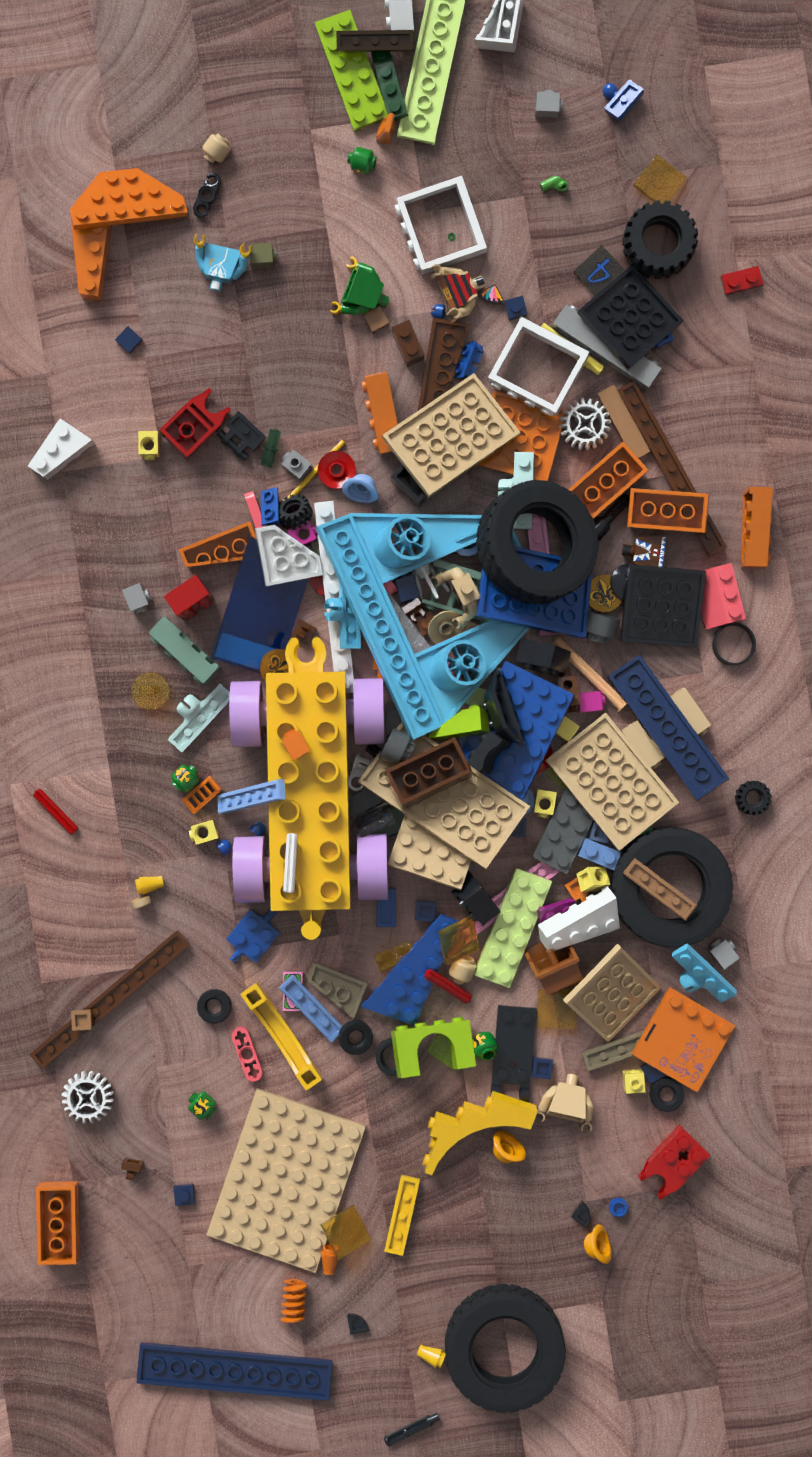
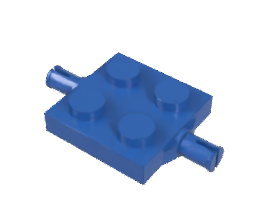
(253, 935)

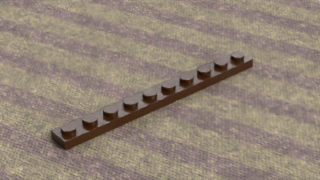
(666, 458)
(112, 997)

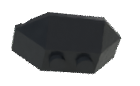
(502, 710)

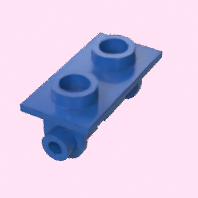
(471, 353)
(270, 507)

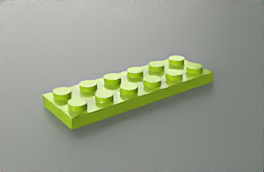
(352, 74)

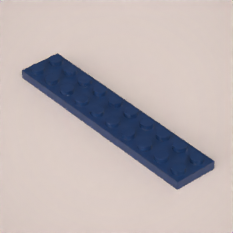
(234, 1371)

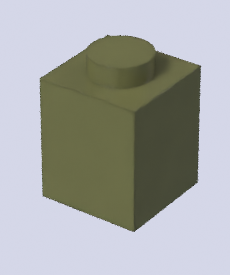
(262, 255)

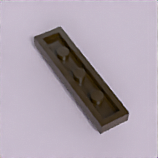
(375, 41)

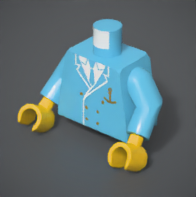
(220, 262)

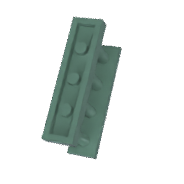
(443, 566)

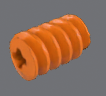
(295, 1301)

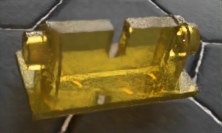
(388, 958)

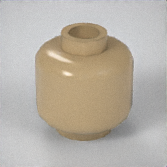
(216, 148)
(463, 970)

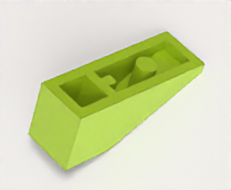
(463, 724)

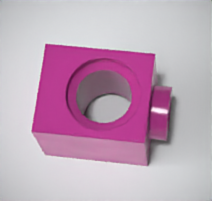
(312, 533)
(591, 701)

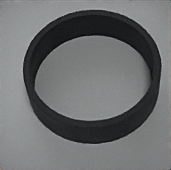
(752, 639)

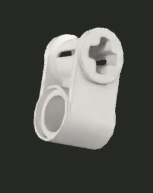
(358, 770)

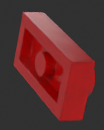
(741, 280)

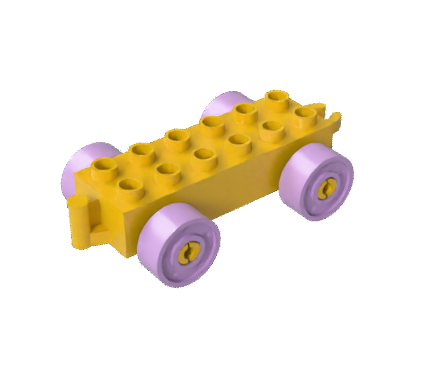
(314, 788)

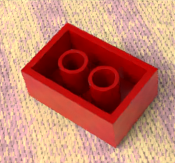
(189, 598)

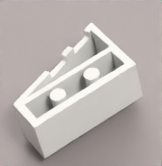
(59, 449)

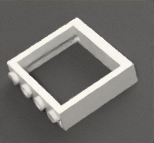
(413, 244)
(553, 340)

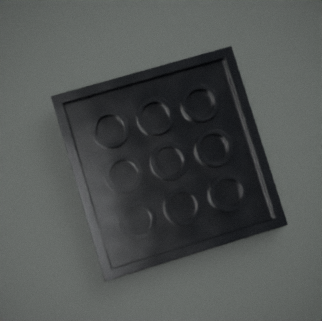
(630, 316)
(662, 605)

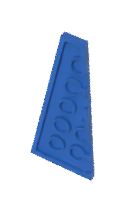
(405, 987)

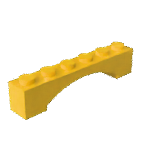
(292, 1049)

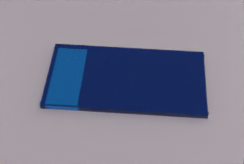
(256, 614)

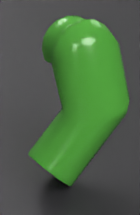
(554, 182)

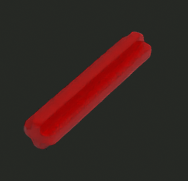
(55, 811)
(448, 986)

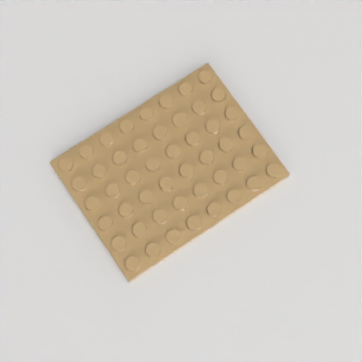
(285, 1180)

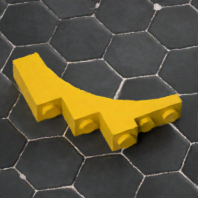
(497, 1111)

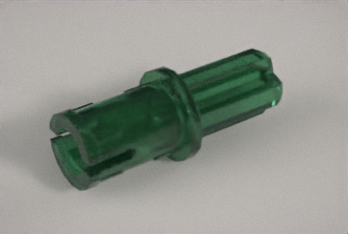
(270, 448)

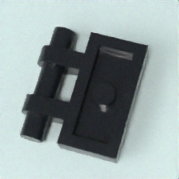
(245, 431)

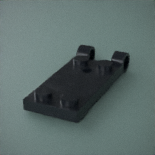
(515, 1043)

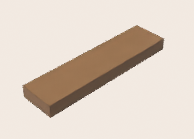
(623, 421)
(659, 889)

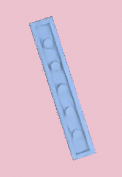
(251, 796)

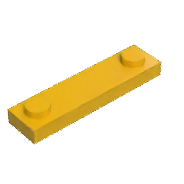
(402, 1215)

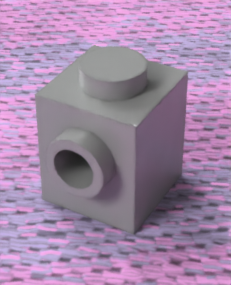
(548, 104)
(296, 464)
(137, 598)
(723, 952)

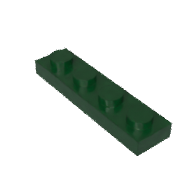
(389, 84)

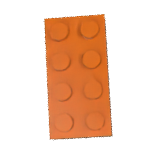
(609, 479)
(668, 510)
(58, 1223)

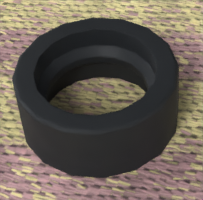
(379, 1060)

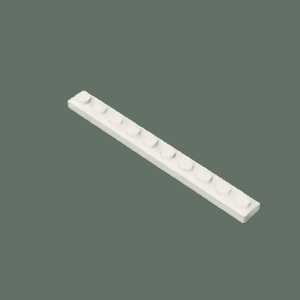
(341, 657)

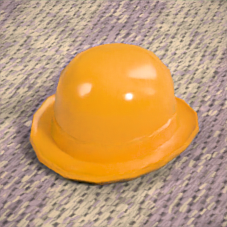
(508, 1147)
(598, 1245)

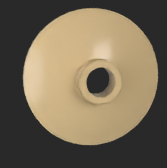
(438, 633)

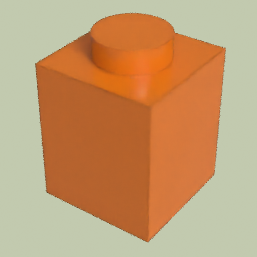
(295, 744)

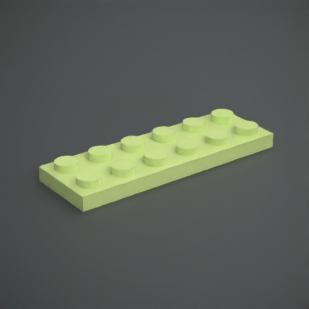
(512, 927)

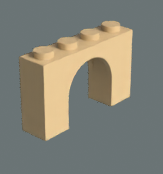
(647, 747)

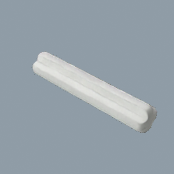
(290, 863)

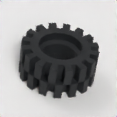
(295, 519)
(764, 797)

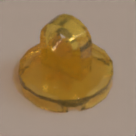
(150, 691)

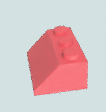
(721, 598)

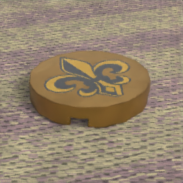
(601, 595)
(273, 662)

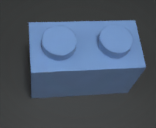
(599, 853)

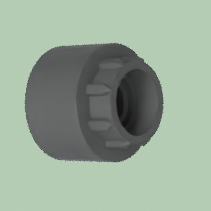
(601, 627)
(396, 747)

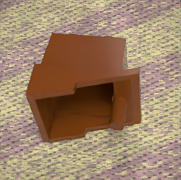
(554, 968)

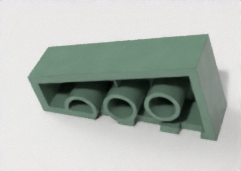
(185, 651)

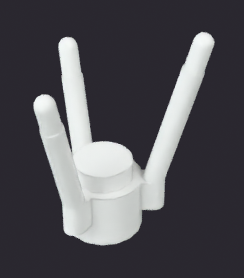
(424, 572)

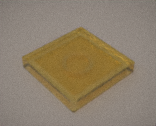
(659, 180)
(458, 940)
(554, 1012)
(345, 1232)

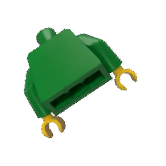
(362, 291)

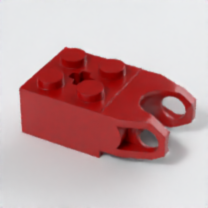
(198, 420)
(668, 1164)

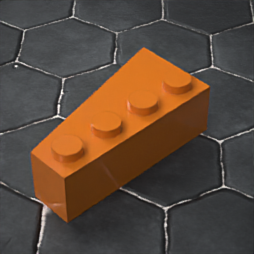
(91, 257)
(380, 406)
(756, 527)
(219, 548)

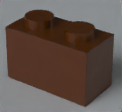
(408, 343)

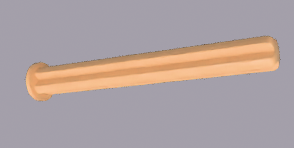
(592, 676)

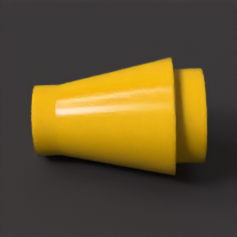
(148, 884)
(431, 1355)

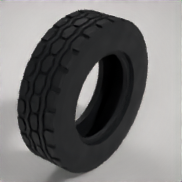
(569, 518)
(714, 898)
(514, 1391)

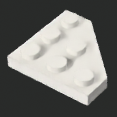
(285, 557)

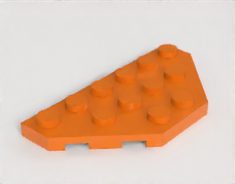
(124, 199)

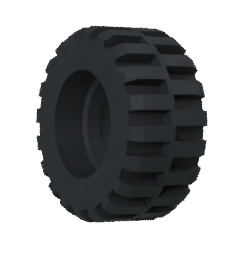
(664, 215)

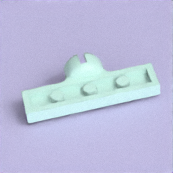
(522, 472)
(198, 715)

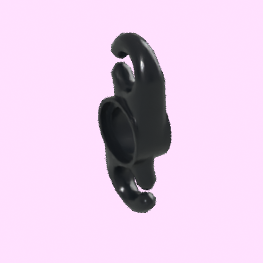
(207, 203)

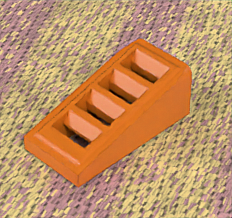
(386, 129)
(215, 786)

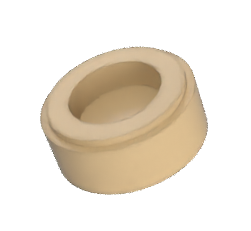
(141, 901)

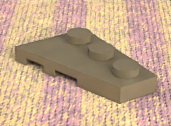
(339, 987)

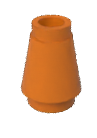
(329, 1260)

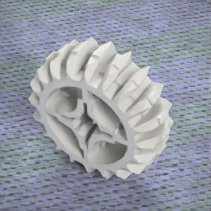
(580, 417)
(94, 1103)

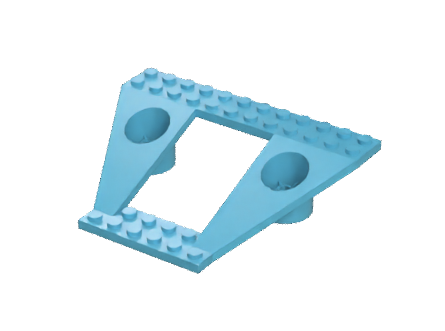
(365, 560)

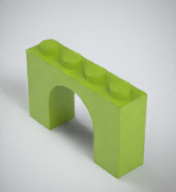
(407, 1040)

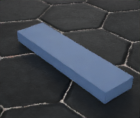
(311, 1008)

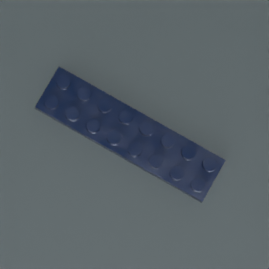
(668, 728)

